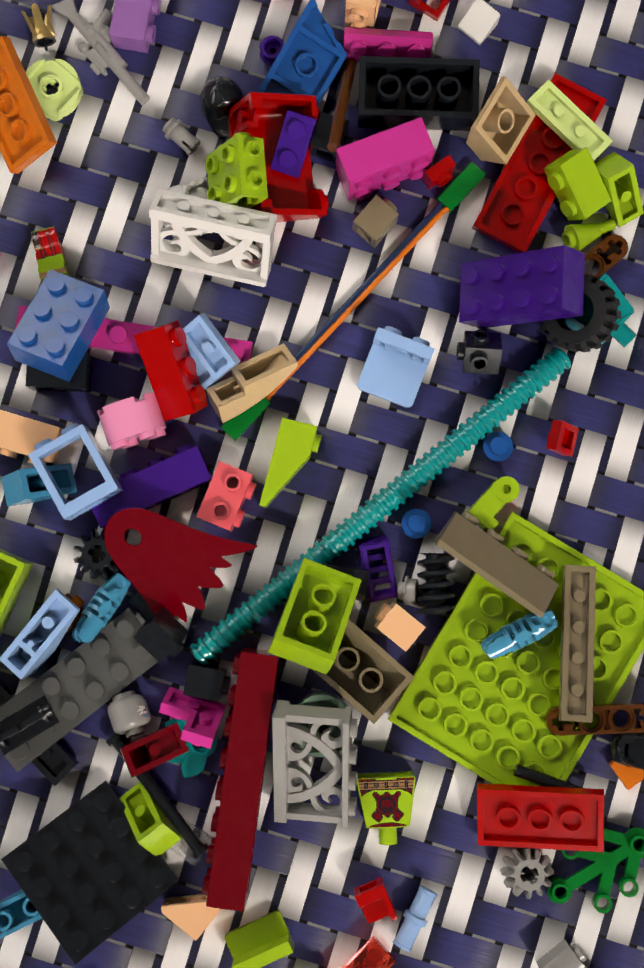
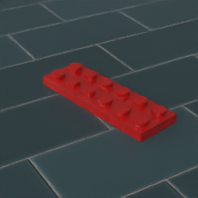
(522, 190)

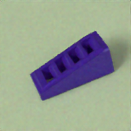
(373, 543)

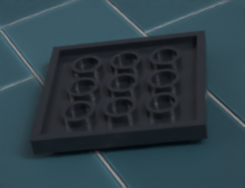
(88, 872)

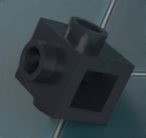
(480, 352)

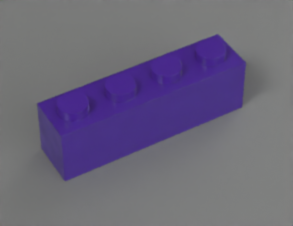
(157, 483)

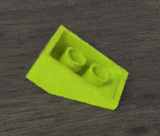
(315, 616)

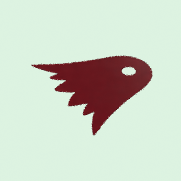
(169, 558)

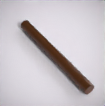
(341, 105)

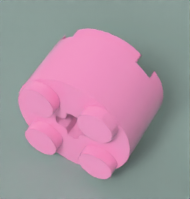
(132, 420)

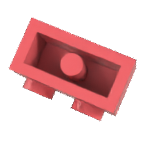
(226, 496)

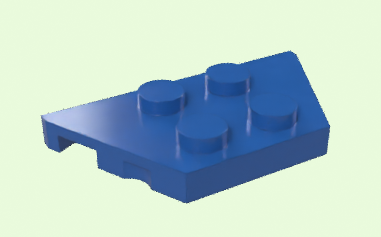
(307, 58)

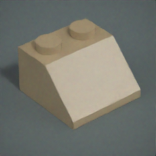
(500, 124)

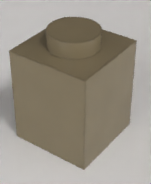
(375, 220)

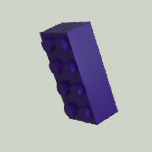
(522, 287)

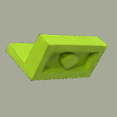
(260, 941)

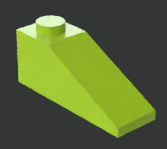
(290, 454)

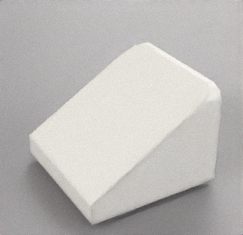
(479, 21)

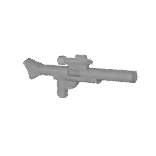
(102, 53)

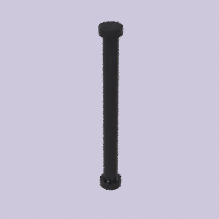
(164, 803)

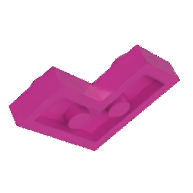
(201, 715)

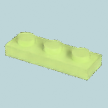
(568, 120)

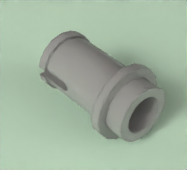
(180, 135)

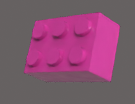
(384, 159)

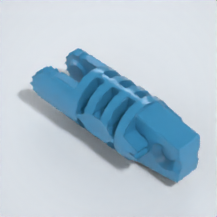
(101, 608)
(519, 634)

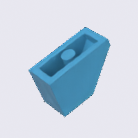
(27, 486)

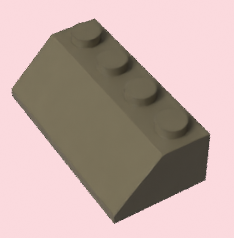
(496, 563)
(366, 674)

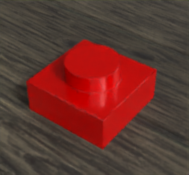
(439, 173)
(562, 438)

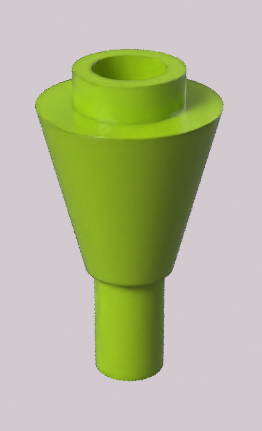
(580, 235)

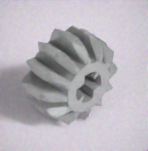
(517, 878)

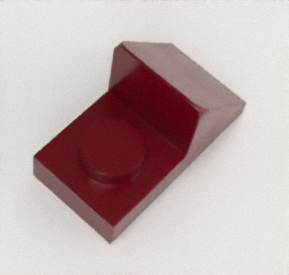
(153, 749)

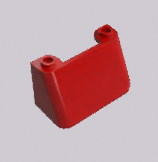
(263, 118)

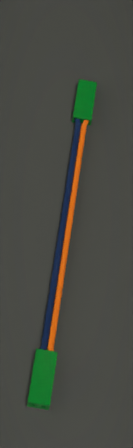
(449, 199)

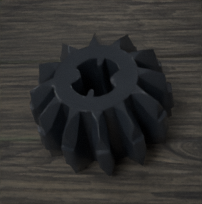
(91, 560)

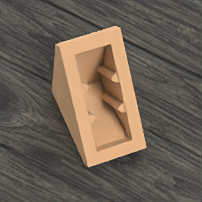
(189, 913)

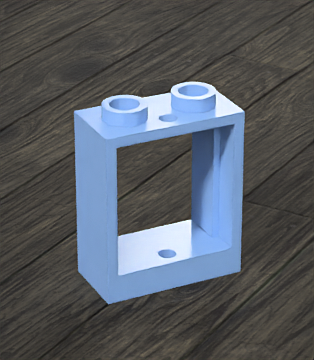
(89, 499)

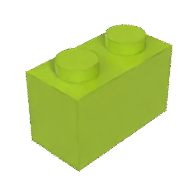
(577, 184)

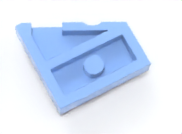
(209, 351)

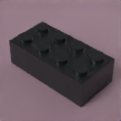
(411, 88)

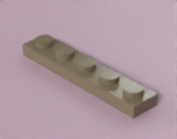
(577, 643)

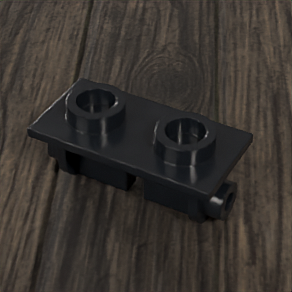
(26, 724)

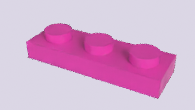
(386, 43)

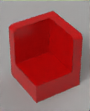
(375, 900)

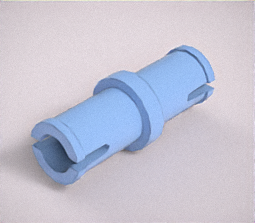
(415, 918)

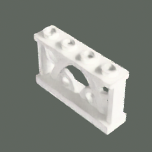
(234, 224)

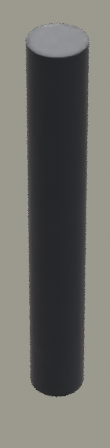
(541, 778)

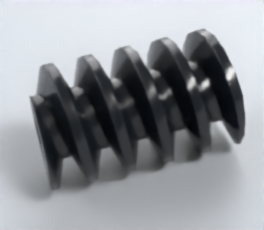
(436, 583)

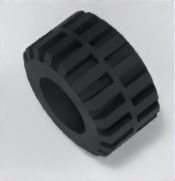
(599, 327)

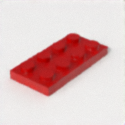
(540, 817)

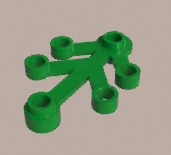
(603, 864)

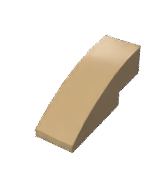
(251, 382)

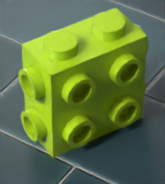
(238, 171)

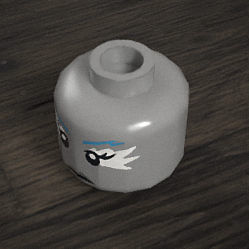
(129, 714)

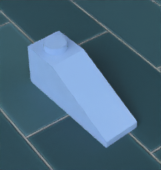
(40, 636)

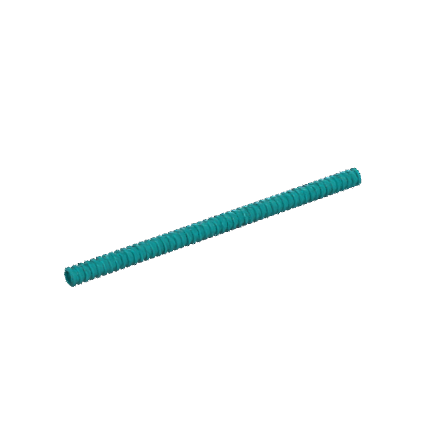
(385, 502)

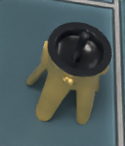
(42, 33)

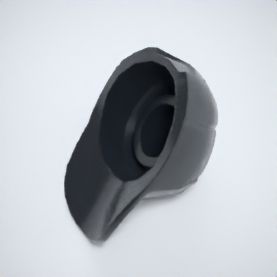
(216, 102)

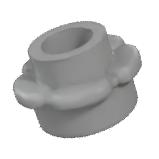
(408, 590)

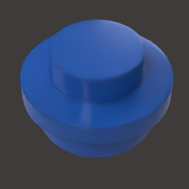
(497, 446)
(416, 523)

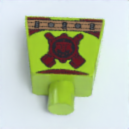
(386, 802)

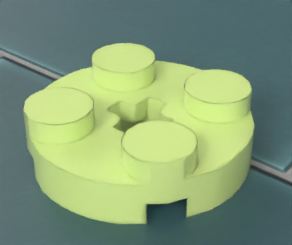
(69, 89)

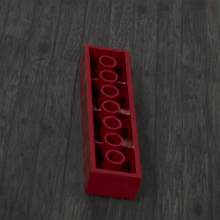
(242, 782)

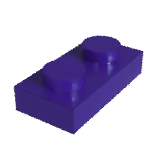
(293, 143)

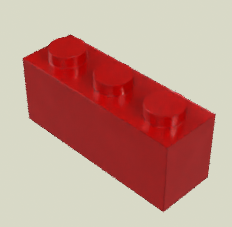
(171, 370)

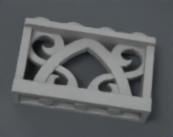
(289, 794)

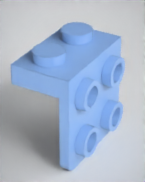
(395, 366)

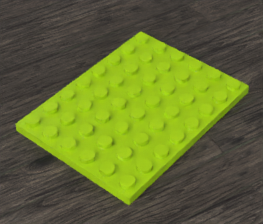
(494, 709)

